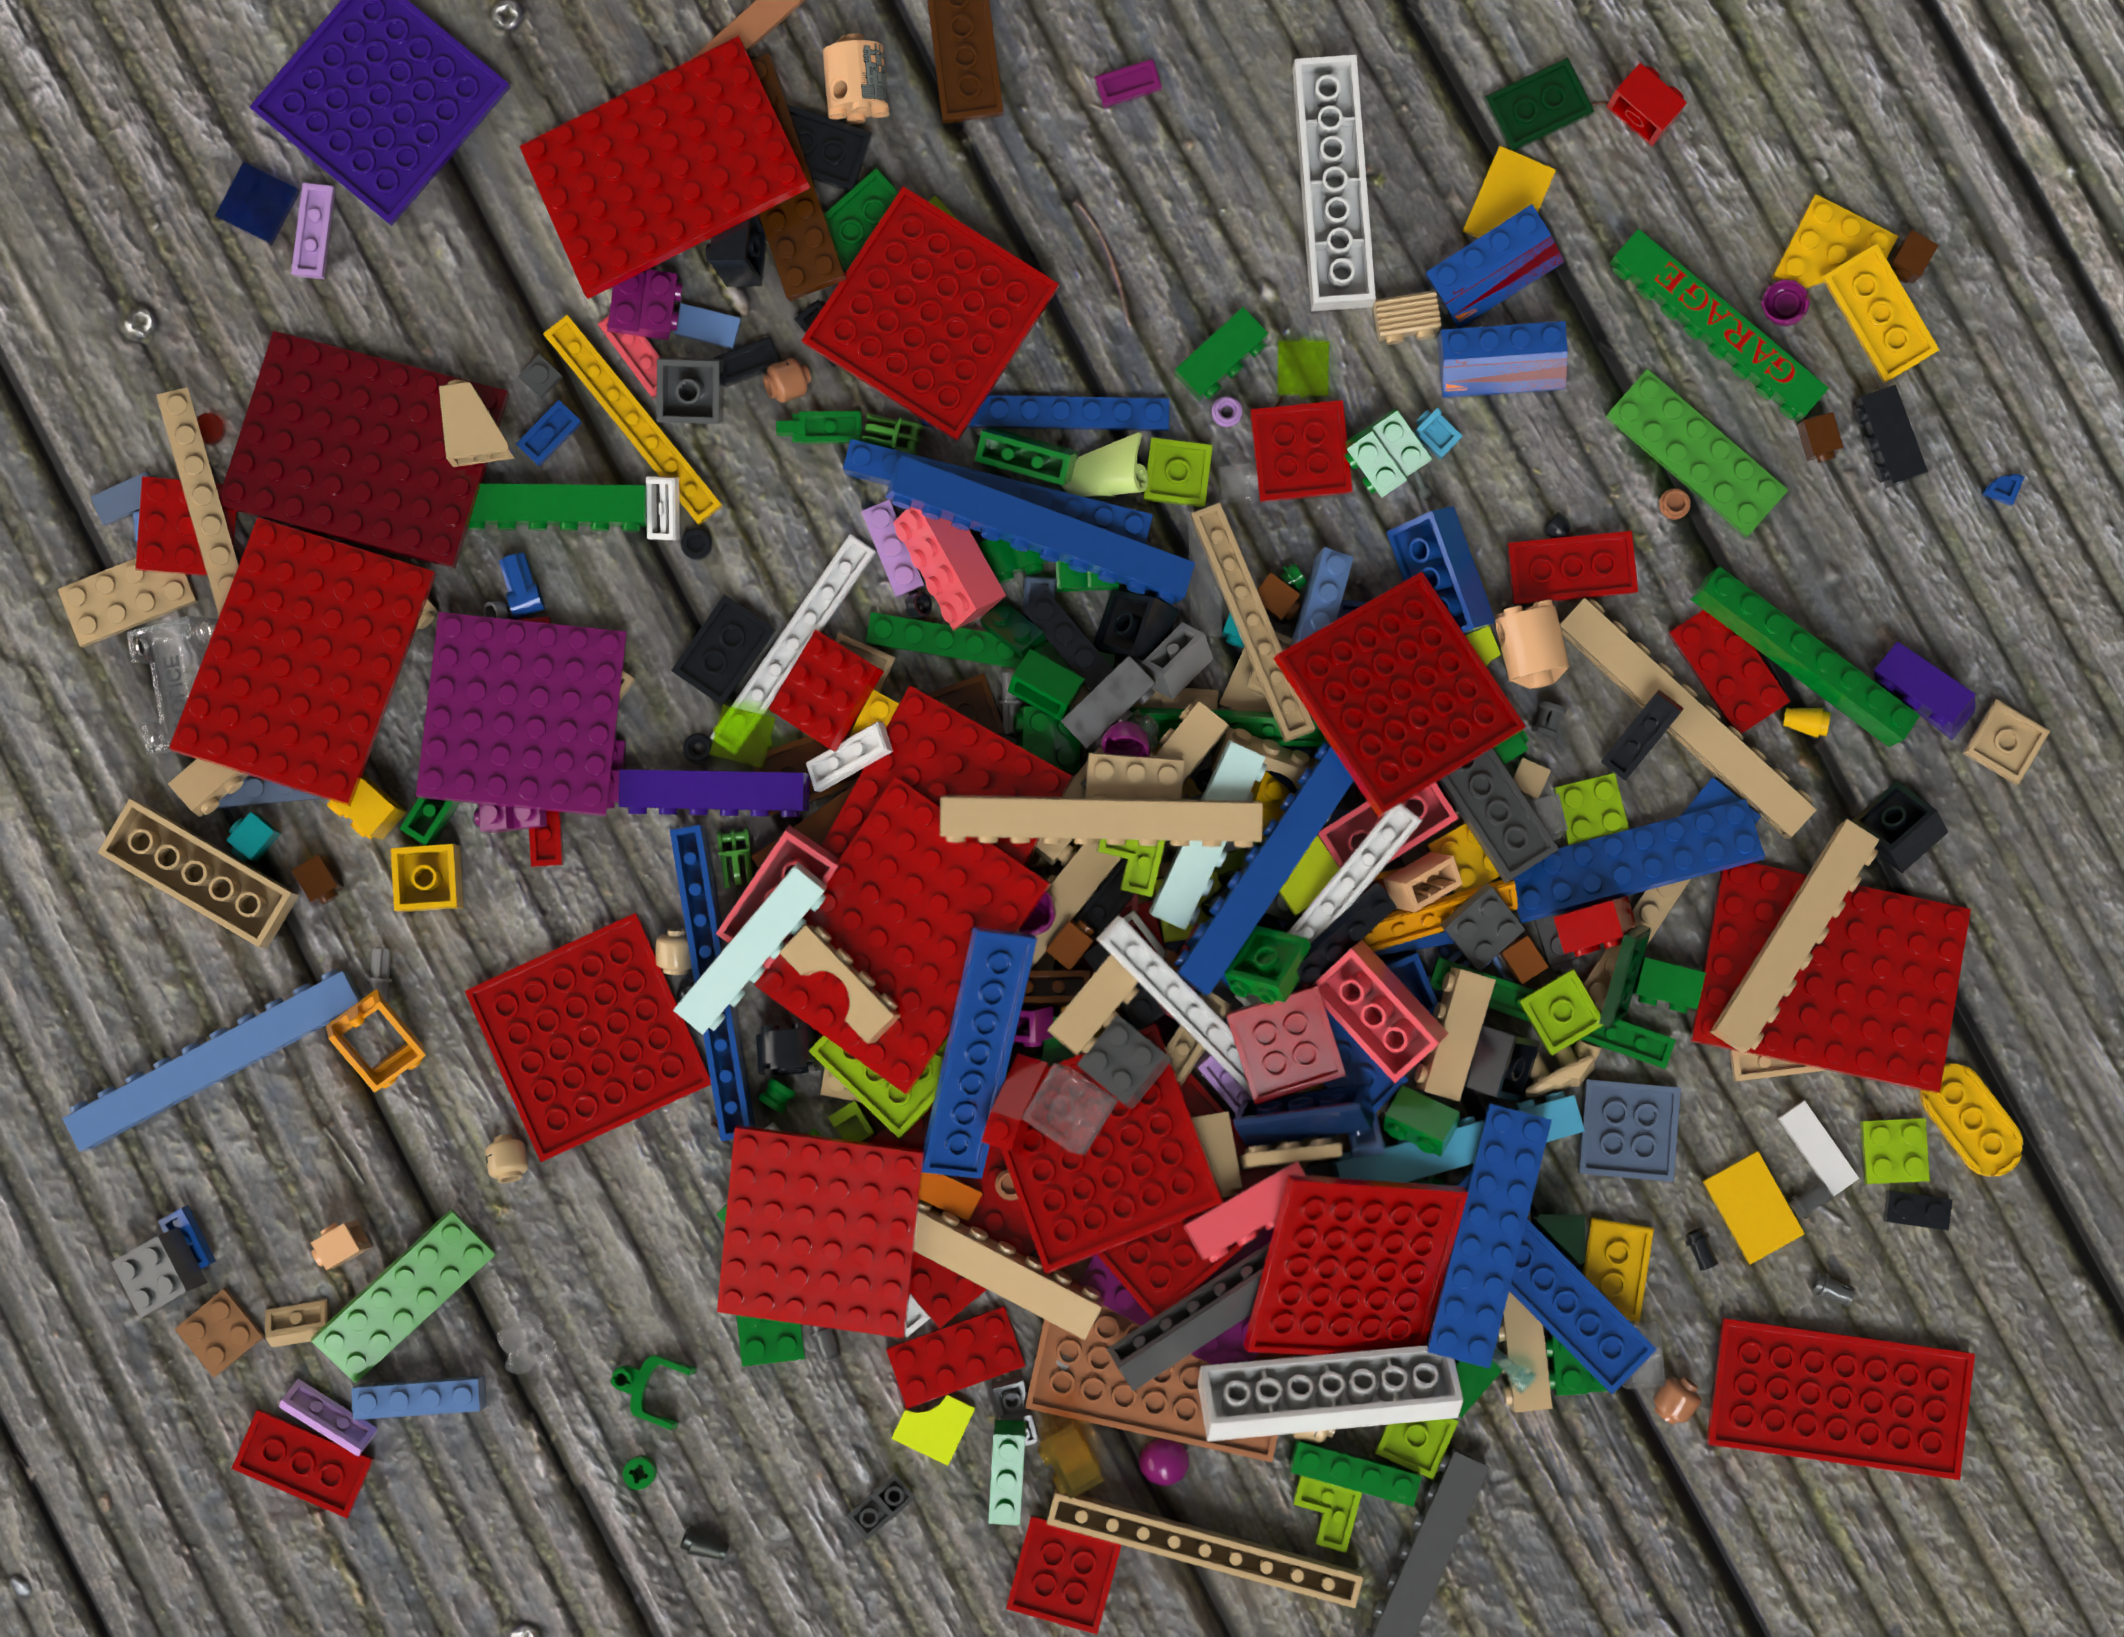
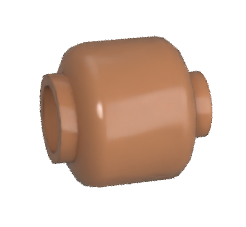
(786, 380)
(1677, 1400)

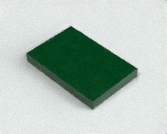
(1539, 105)
(1625, 975)

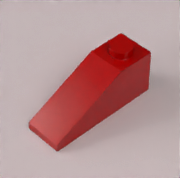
(1005, 1123)

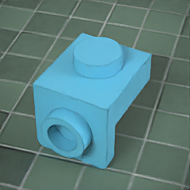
(1437, 433)

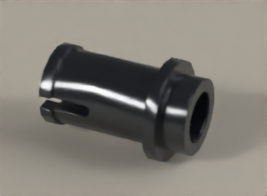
(1701, 1248)

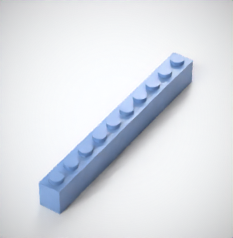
(212, 1061)

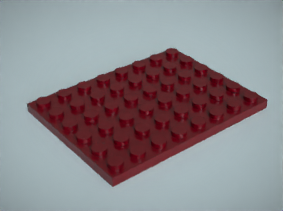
(354, 451)

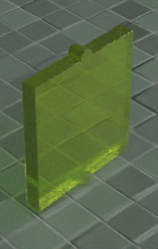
(1303, 368)
(742, 736)

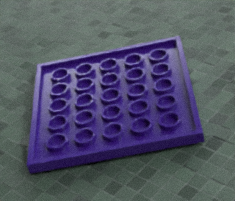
(380, 100)

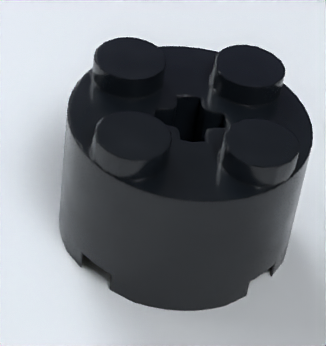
(786, 1049)

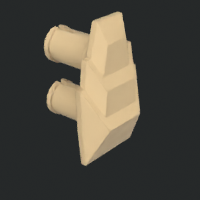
(1571, 1073)

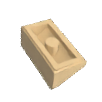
(295, 1322)

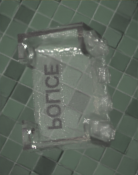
(175, 656)

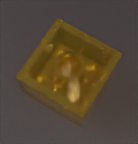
(1071, 1458)

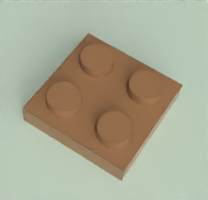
(219, 1332)

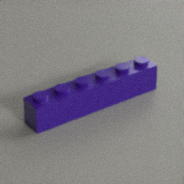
(714, 791)

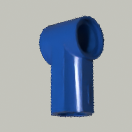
(523, 594)

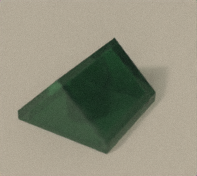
(1565, 1230)

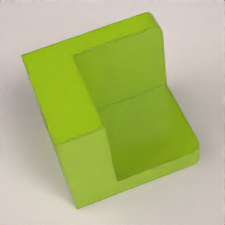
(852, 1122)

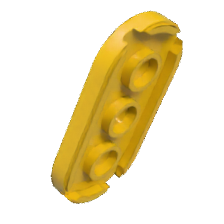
(1974, 1122)

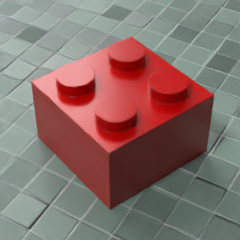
(1646, 103)
(1589, 927)

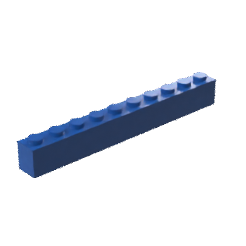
(878, 463)
(1039, 530)
(1265, 872)
(702, 922)

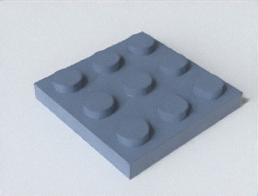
(1629, 1130)

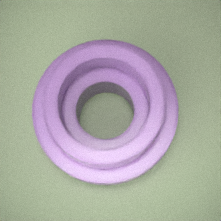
(1233, 404)

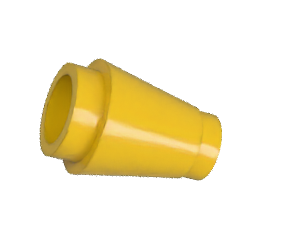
(1808, 720)

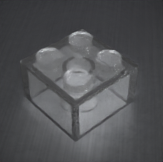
(1069, 1109)

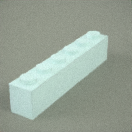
(1193, 864)
(750, 949)

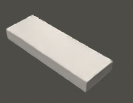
(850, 757)
(1818, 1148)

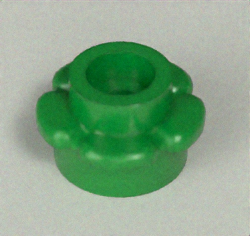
(1293, 577)

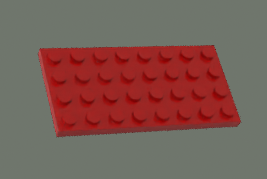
(1840, 1398)

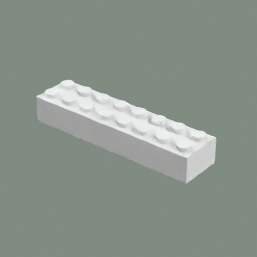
(1333, 183)
(1327, 1392)

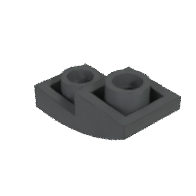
(1011, 1403)
(880, 1507)

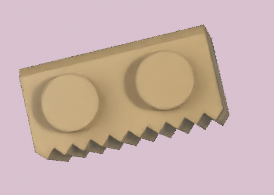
(1407, 316)

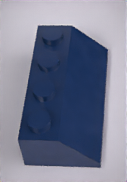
(1306, 1115)

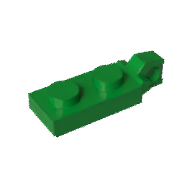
(822, 427)

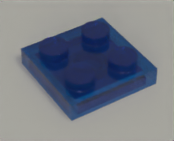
(257, 203)

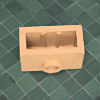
(1423, 881)
(340, 1244)

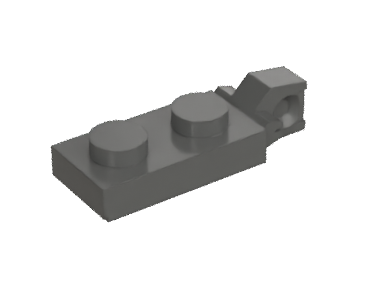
(1552, 946)

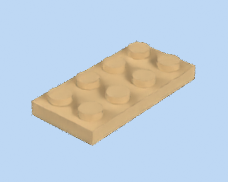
(122, 600)

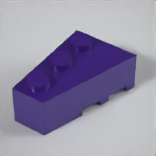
(1926, 690)

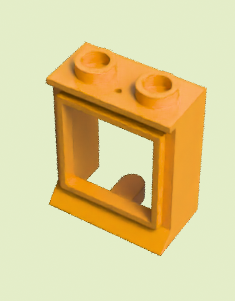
(389, 1069)

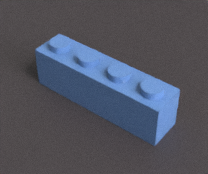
(1323, 593)
(418, 1397)

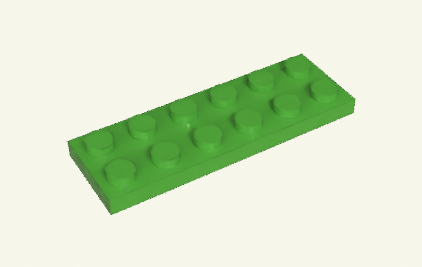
(1696, 453)
(403, 1296)

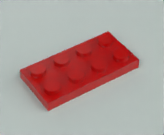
(1572, 568)
(1729, 671)
(955, 1357)
(302, 1463)

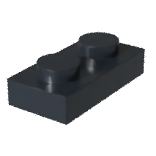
(1917, 1210)

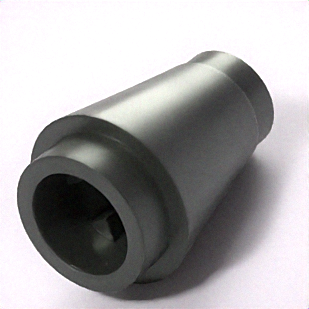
(703, 1543)

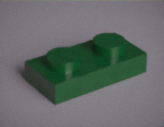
(1012, 628)

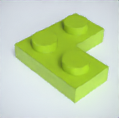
(1141, 864)
(1337, 1509)

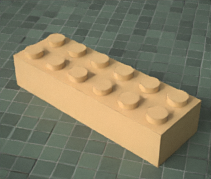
(198, 873)

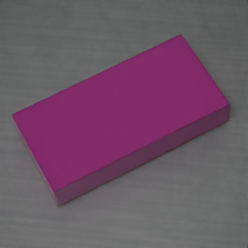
(1128, 83)

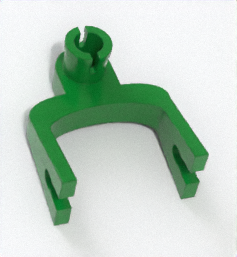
(638, 1382)

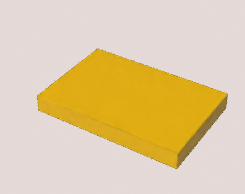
(1508, 188)
(1753, 1207)
(1618, 1263)

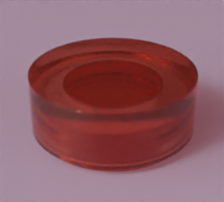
(211, 428)

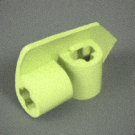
(1109, 471)

